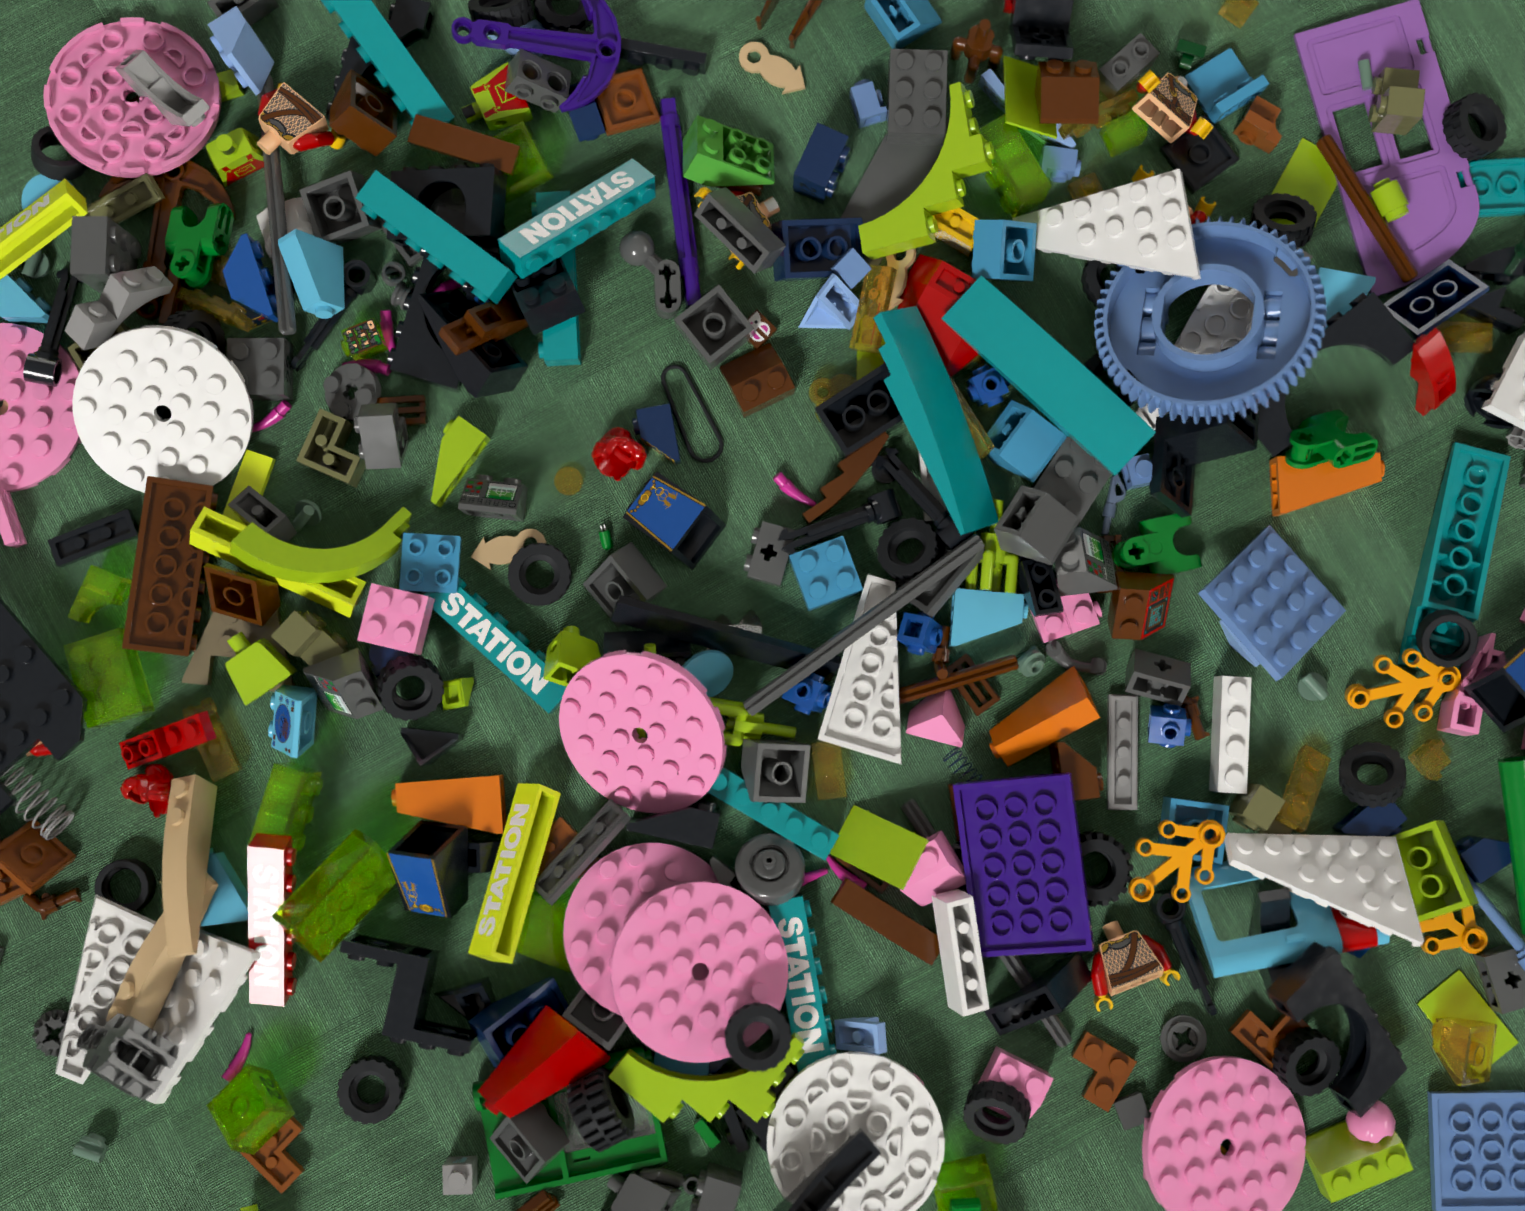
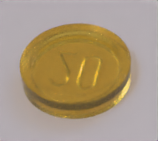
(568, 481)

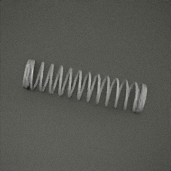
(49, 833)

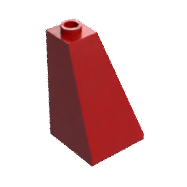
(540, 1064)

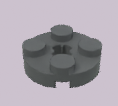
(340, 382)

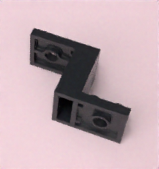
(1041, 29)
(1183, 445)
(410, 994)

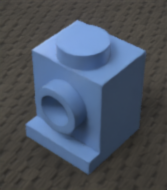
(867, 103)
(1059, 163)
(1137, 472)

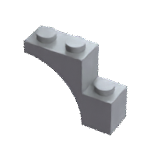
(167, 95)
(124, 293)

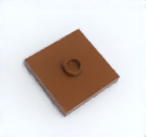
(627, 103)
(31, 858)

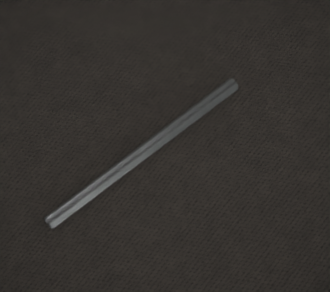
(278, 229)
(863, 624)
(1011, 962)

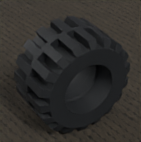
(1118, 867)
(600, 1110)

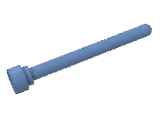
(1500, 922)

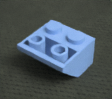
(241, 49)

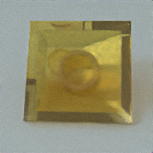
(1465, 1048)

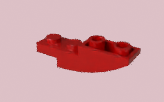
(1433, 371)
(167, 740)

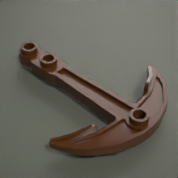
(190, 177)

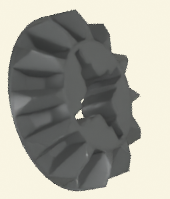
(54, 1019)
(1196, 1034)

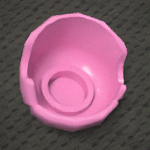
(1373, 1124)

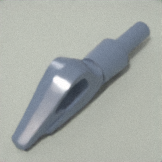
(1110, 505)

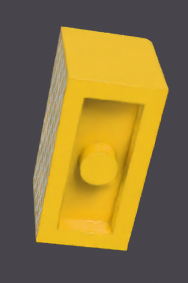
(956, 229)

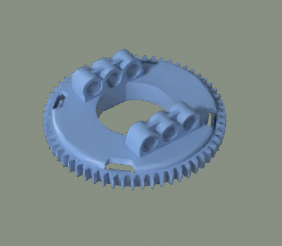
(1281, 342)

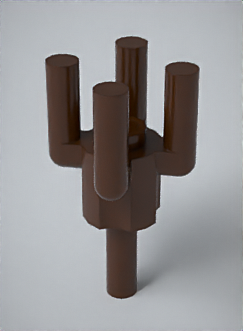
(977, 49)

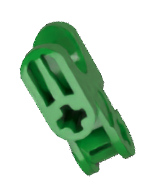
(197, 245)
(1324, 440)
(1156, 547)

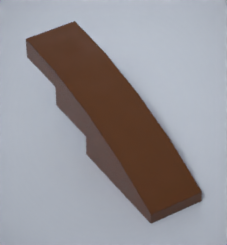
(463, 144)
(851, 471)
(887, 921)

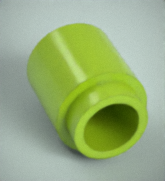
(1390, 199)

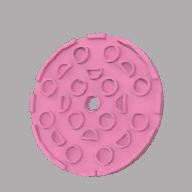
(90, 106)
(39, 422)
(664, 699)
(609, 897)
(656, 960)
(1219, 1102)

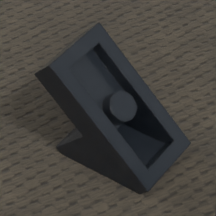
(1487, 310)

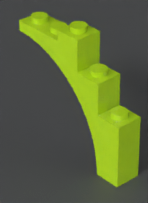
(961, 156)
(664, 1089)

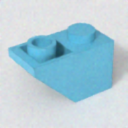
(19, 305)

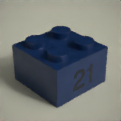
(820, 163)

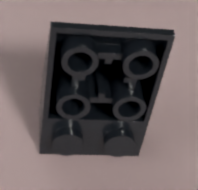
(547, 296)

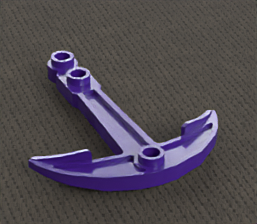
(557, 43)

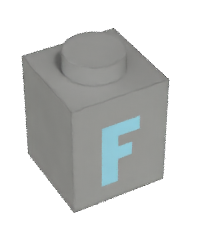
(460, 1175)

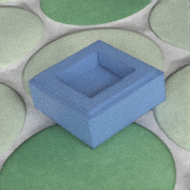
(851, 268)

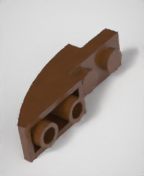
(483, 324)

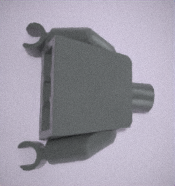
(649, 1189)

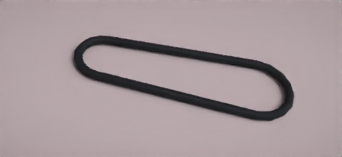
(678, 418)

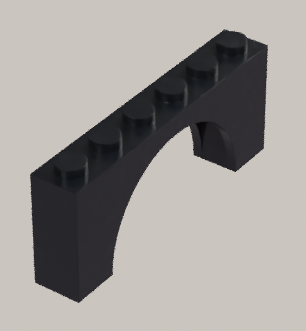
(1363, 326)
(416, 351)
(1372, 1060)

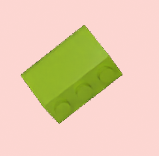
(1434, 871)
(1348, 1165)

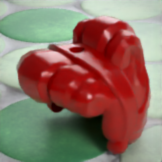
(618, 453)
(150, 787)

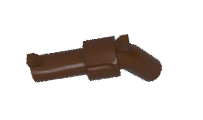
(942, 654)
(1193, 712)
(51, 903)

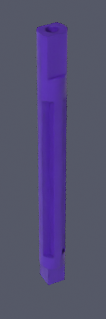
(680, 201)

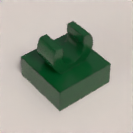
(1189, 51)

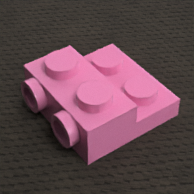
(1077, 615)

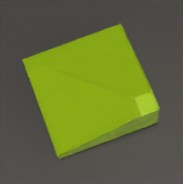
(229, 85)
(457, 693)

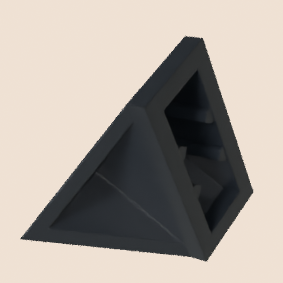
(429, 744)
(469, 997)

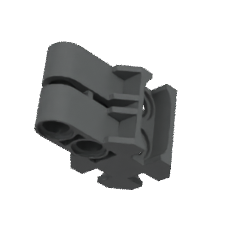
(127, 1055)

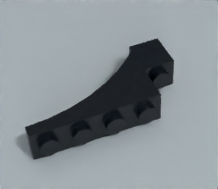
(410, 22)
(832, 1176)

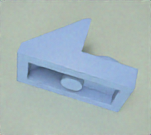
(861, 1035)

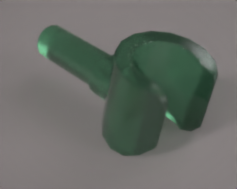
(1520, 255)

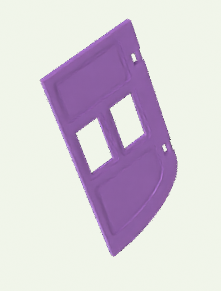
(1439, 209)

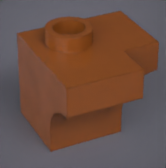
(1258, 125)

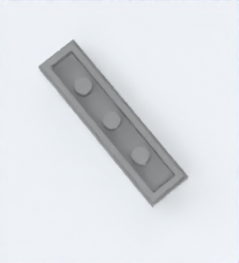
(1122, 751)

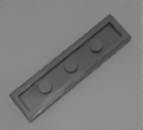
(581, 851)

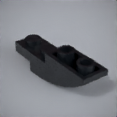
(1493, 266)
(1039, 587)

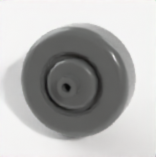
(770, 869)

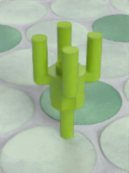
(993, 562)
(742, 725)

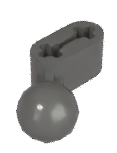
(638, 250)

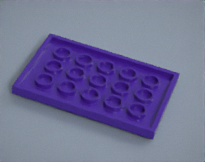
(1024, 864)

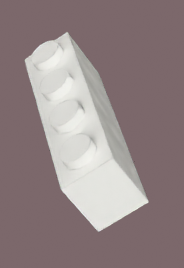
(1230, 734)
(960, 952)

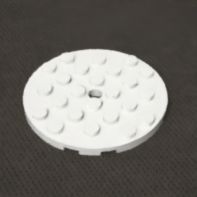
(169, 368)
(837, 1099)

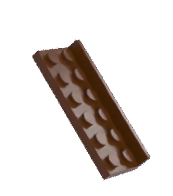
(167, 569)

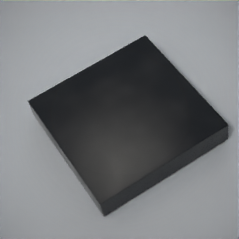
(1199, 158)

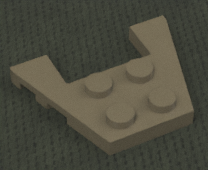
(214, 643)

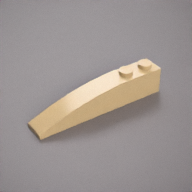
(186, 860)
(152, 973)

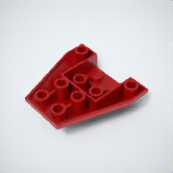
(934, 290)

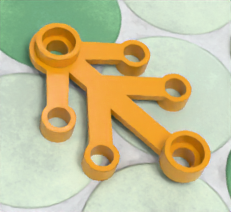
(1407, 687)
(1179, 858)
(1462, 932)

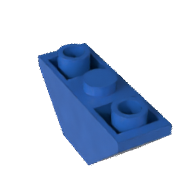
(249, 280)

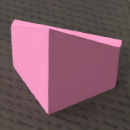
(937, 719)

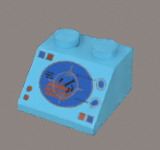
(293, 719)

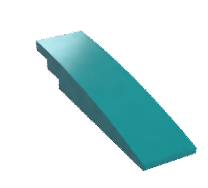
(1048, 376)
(935, 417)
(1457, 546)

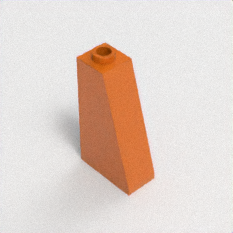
(1300, 488)
(1044, 718)
(457, 801)

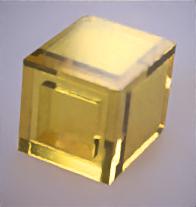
(1238, 11)
(1430, 759)

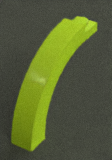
(319, 565)

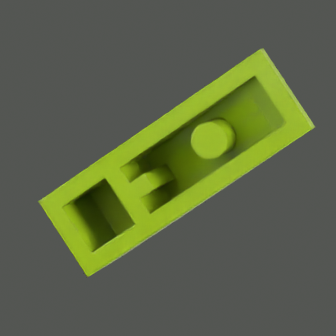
(457, 454)

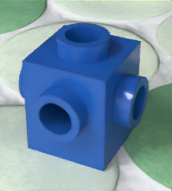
(980, 393)
(920, 633)
(809, 694)
(1168, 725)

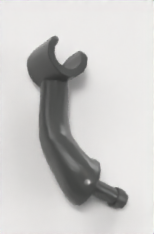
(1058, 653)

